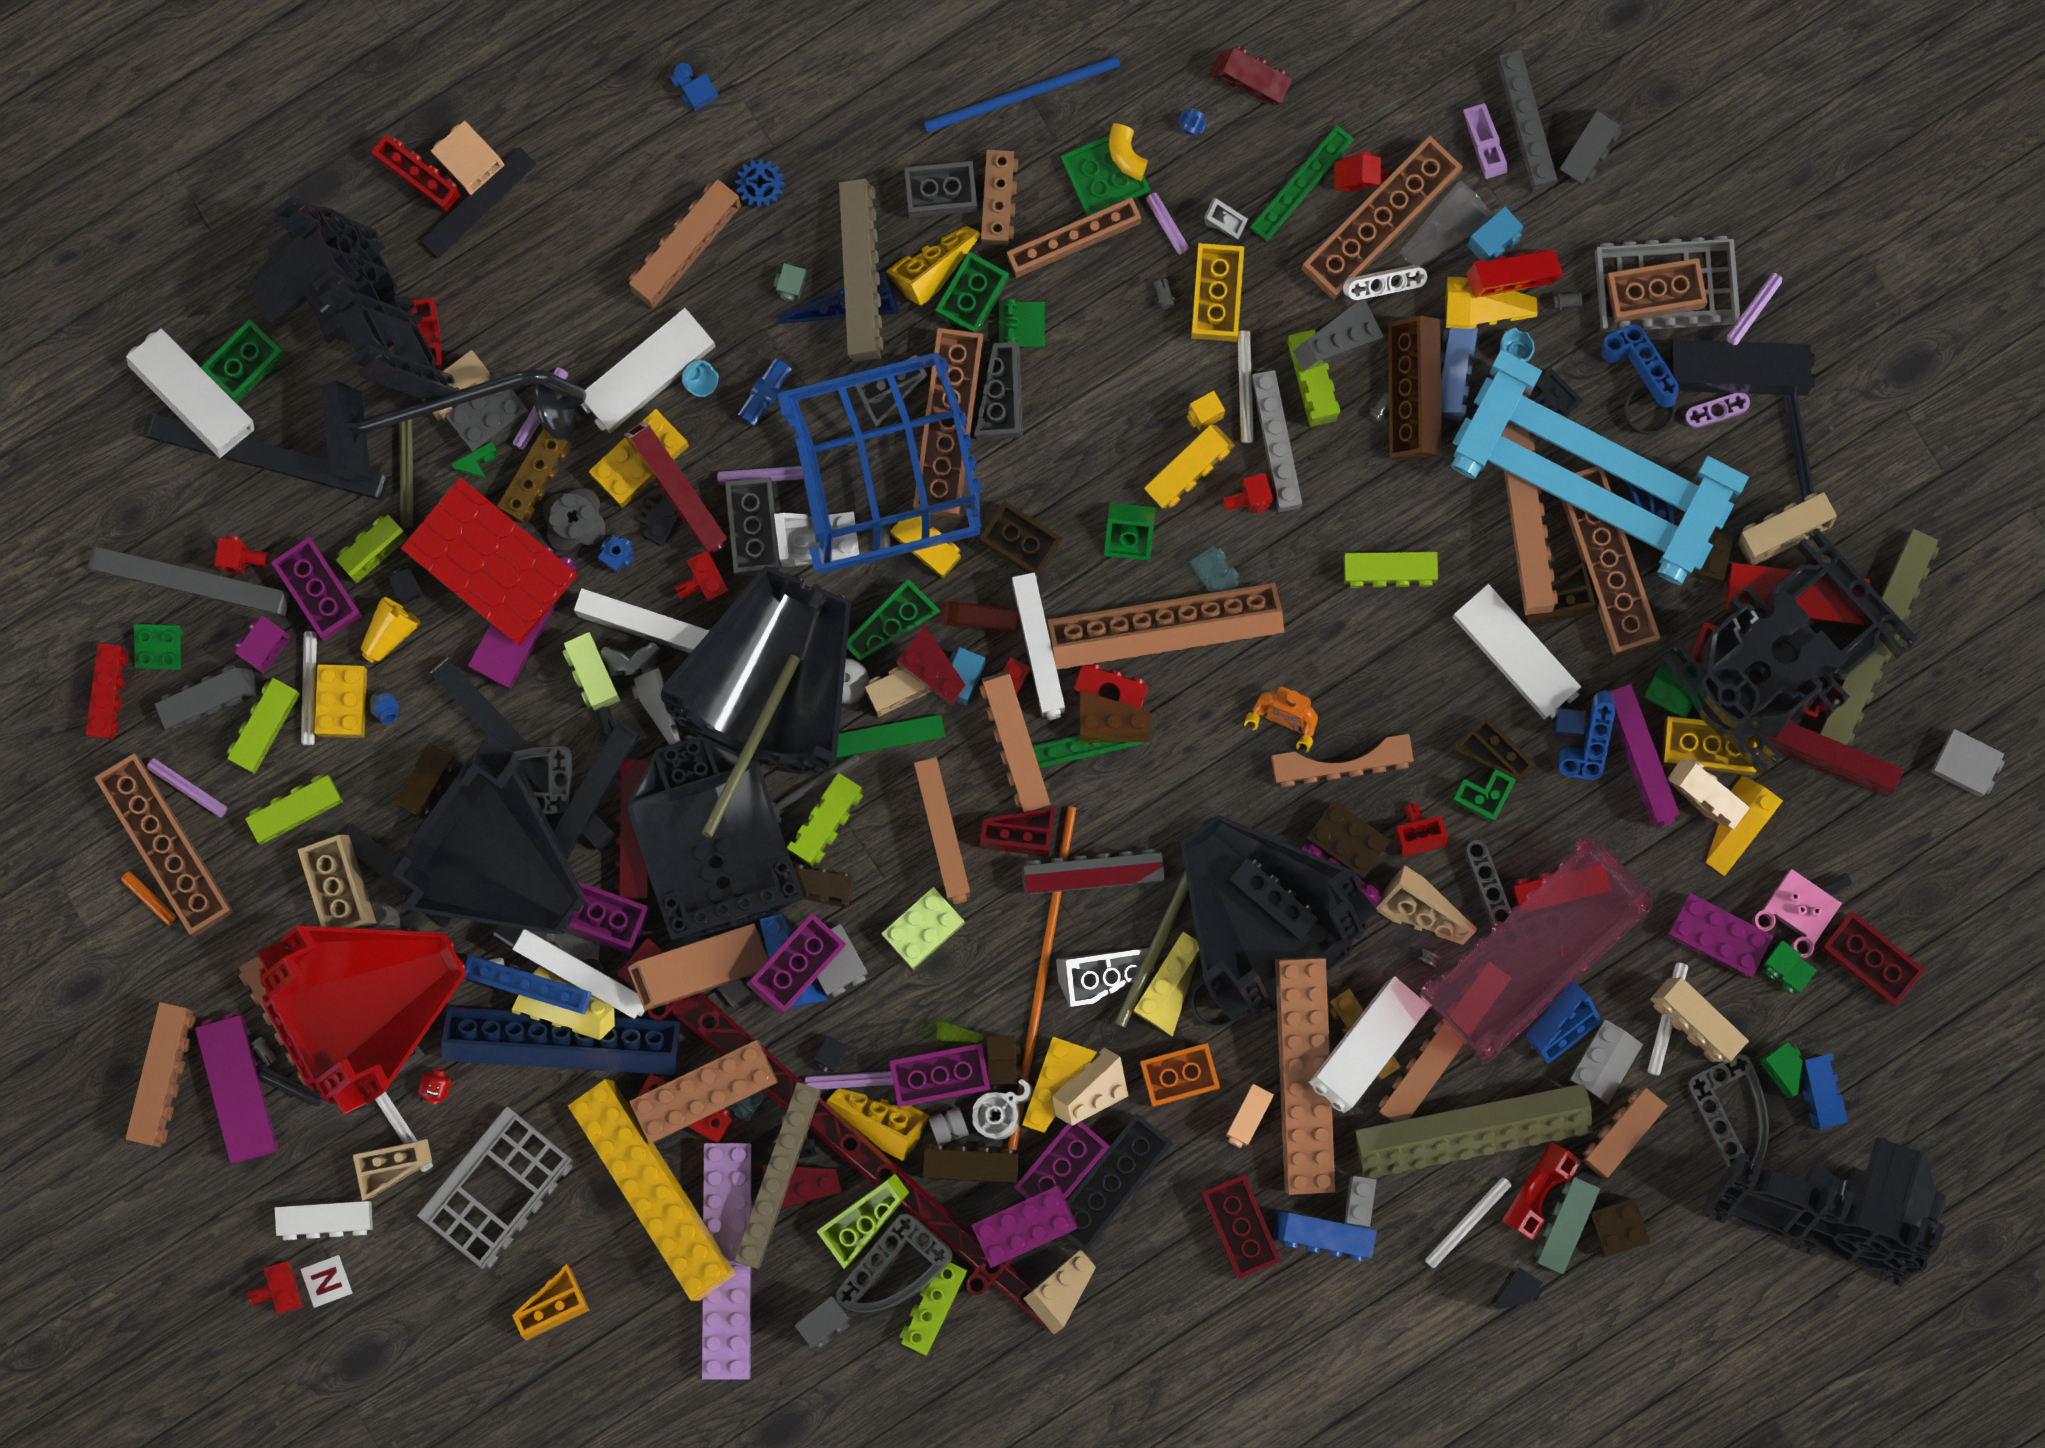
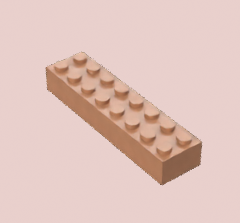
(1382, 217)
(940, 450)
(1612, 576)
(164, 845)

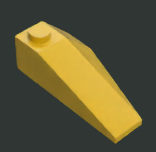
(884, 1124)

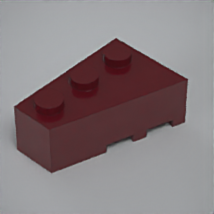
(1252, 75)
(931, 667)
(1020, 832)
(809, 1185)

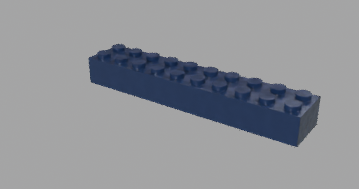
(522, 1041)

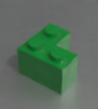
(1487, 801)
(1787, 967)

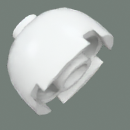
(854, 681)

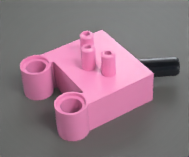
(1803, 907)

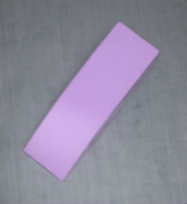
(1485, 141)

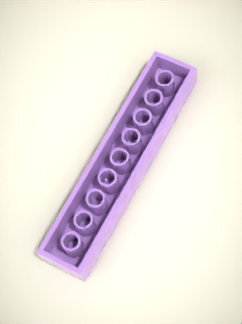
(726, 1215)

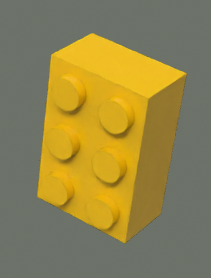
(341, 701)

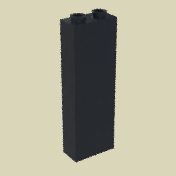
(1742, 367)

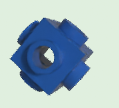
(617, 561)

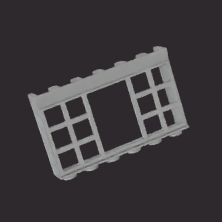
(1674, 246)
(466, 1168)

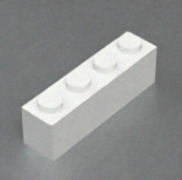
(323, 1219)

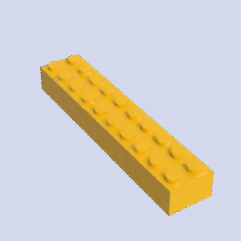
(652, 1190)

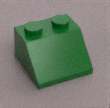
(1129, 531)
(1667, 694)
(1784, 1068)

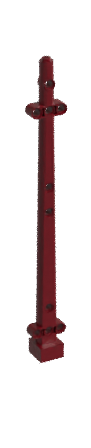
(834, 1130)

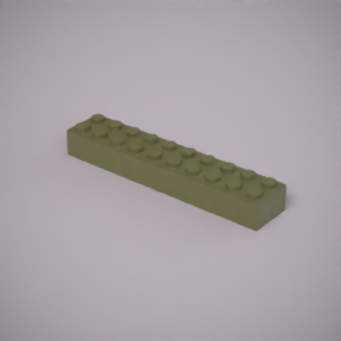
(1474, 1131)

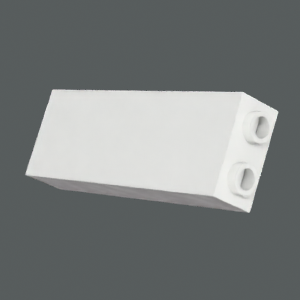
(646, 371)
(189, 392)
(638, 621)
(1038, 646)
(1517, 652)
(579, 973)
(1368, 1045)

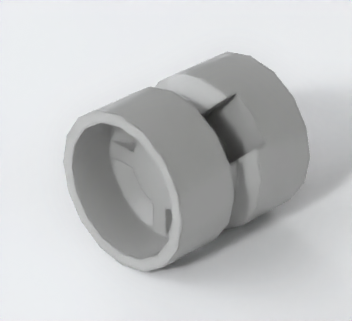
(948, 1126)

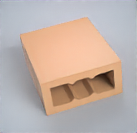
(467, 157)
(1249, 1116)

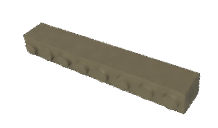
(860, 270)
(778, 1175)

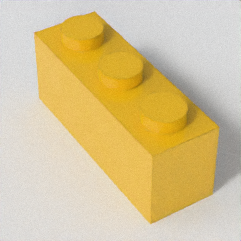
(938, 558)

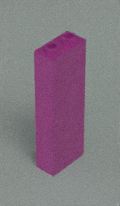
(501, 657)
(1643, 758)
(236, 1088)

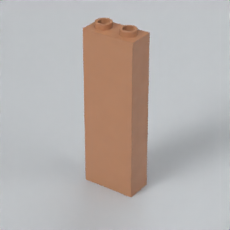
(942, 830)
(698, 967)

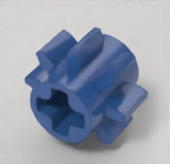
(1192, 122)

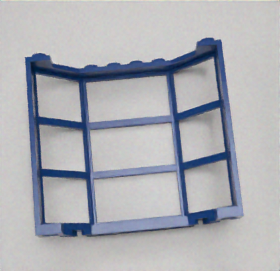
(790, 409)

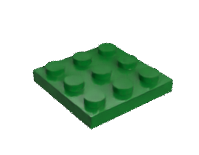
(1099, 179)

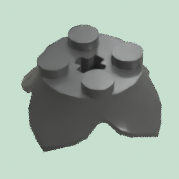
(587, 530)
(631, 661)

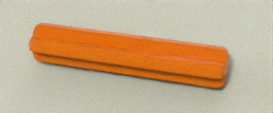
(148, 898)

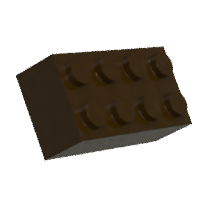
(970, 1166)

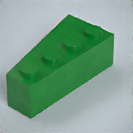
(896, 616)

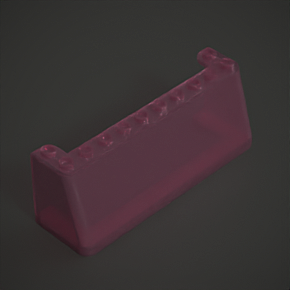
(1538, 950)

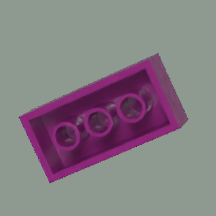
(317, 589)
(609, 920)
(1719, 936)
(796, 964)
(939, 1075)
(1064, 1162)
(1024, 1226)

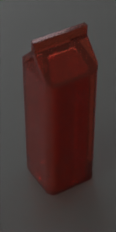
(980, 617)

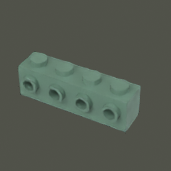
(1567, 1225)

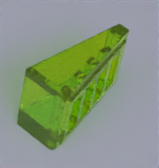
(951, 1032)

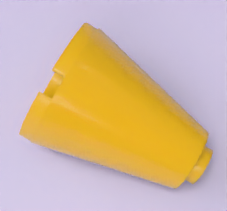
(387, 629)

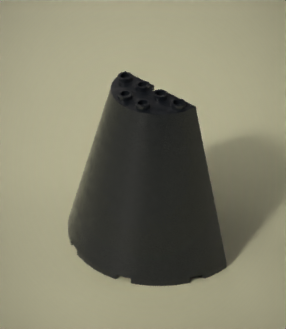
(740, 659)

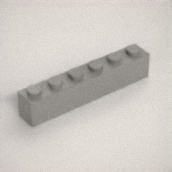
(1276, 441)

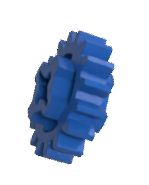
(751, 183)

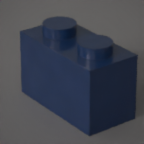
(1570, 724)

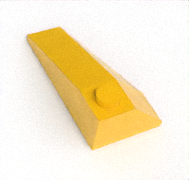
(926, 273)
(1466, 311)
(1730, 843)

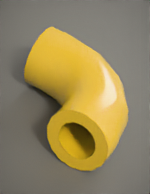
(1123, 154)

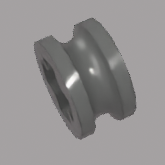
(1429, 958)

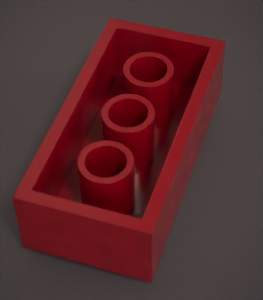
(1872, 959)
(1241, 1227)

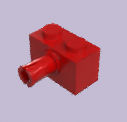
(1359, 172)
(1254, 494)
(234, 554)
(705, 579)
(1420, 834)
(280, 1289)

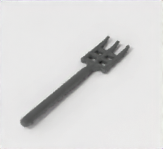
(813, 784)

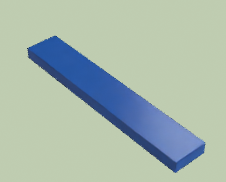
(527, 984)

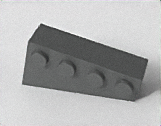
(1343, 336)
(1002, 395)
(207, 697)

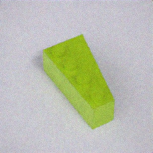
(1314, 386)
(825, 820)
(857, 1224)

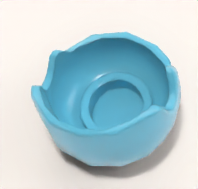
(1518, 344)
(700, 378)

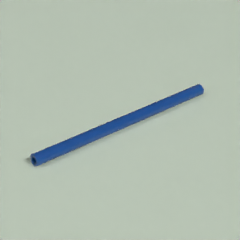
(1021, 94)

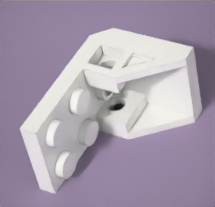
(798, 534)

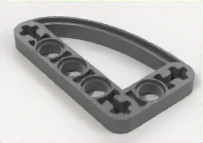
(555, 790)
(1719, 1114)
(910, 1235)

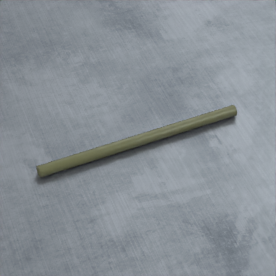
(750, 746)
(1153, 953)

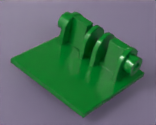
(1022, 323)
(157, 646)

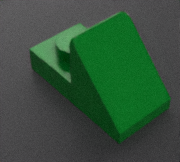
(470, 464)

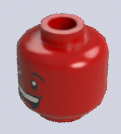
(434, 1086)

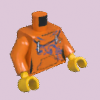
(1286, 709)

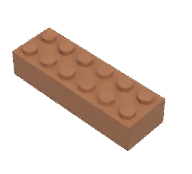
(684, 243)
(160, 1075)
(703, 1091)

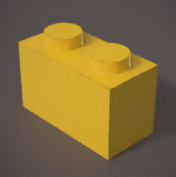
(1205, 411)

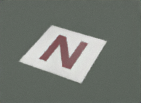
(326, 1281)

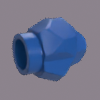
(384, 707)

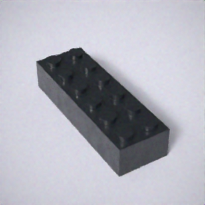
(1114, 1180)

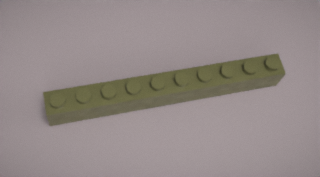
(1897, 594)

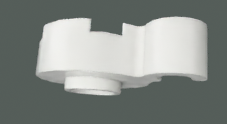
(1003, 1103)

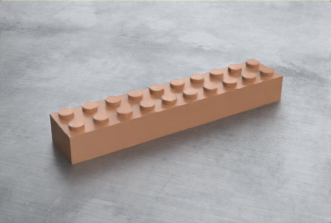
(1166, 626)
(1302, 1051)

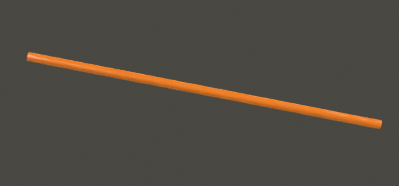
(1042, 973)

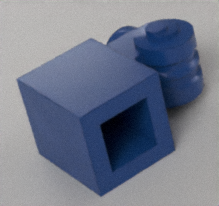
(696, 92)

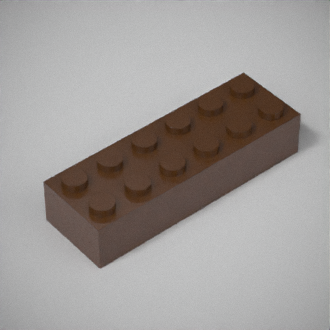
(1414, 388)

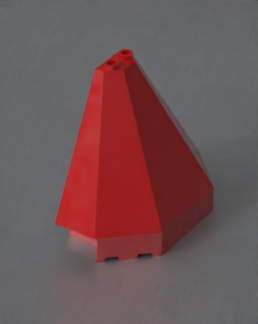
(356, 1003)

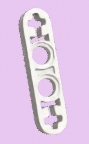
(1385, 282)

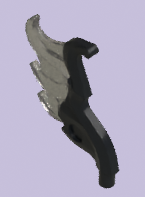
(576, 946)

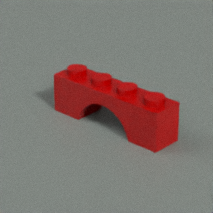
(1553, 1167)

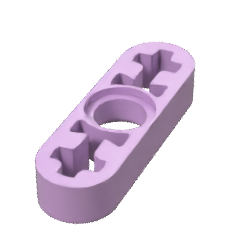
(1713, 419)

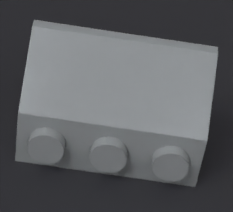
(1605, 1061)

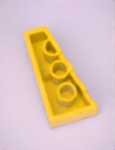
(1189, 466)
(1060, 1065)

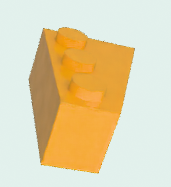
(551, 1306)

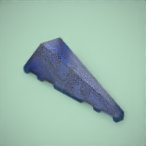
(833, 305)

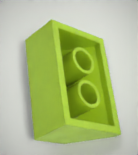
(371, 548)

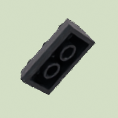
(1516, 1290)

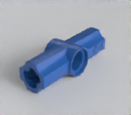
(764, 392)

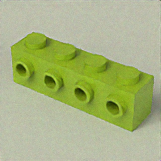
(1390, 568)
(263, 725)
(294, 809)
(933, 1309)

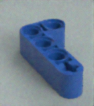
(1662, 387)
(1595, 735)

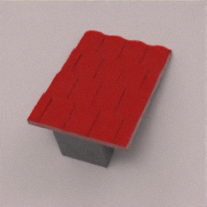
(489, 561)

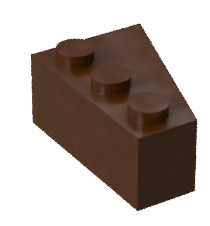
(1111, 721)

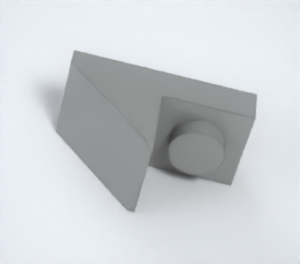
(1224, 219)

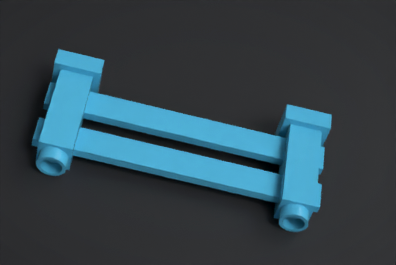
(1704, 505)

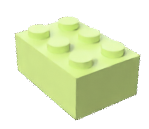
(590, 672)
(923, 928)

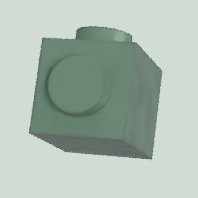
(790, 282)

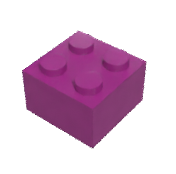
(262, 644)

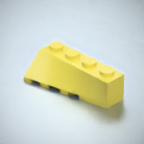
(1168, 989)
(595, 1023)

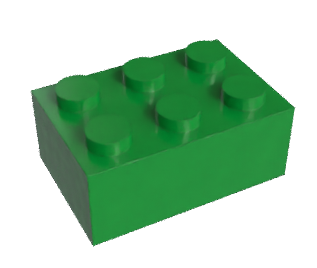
(972, 294)
(243, 361)

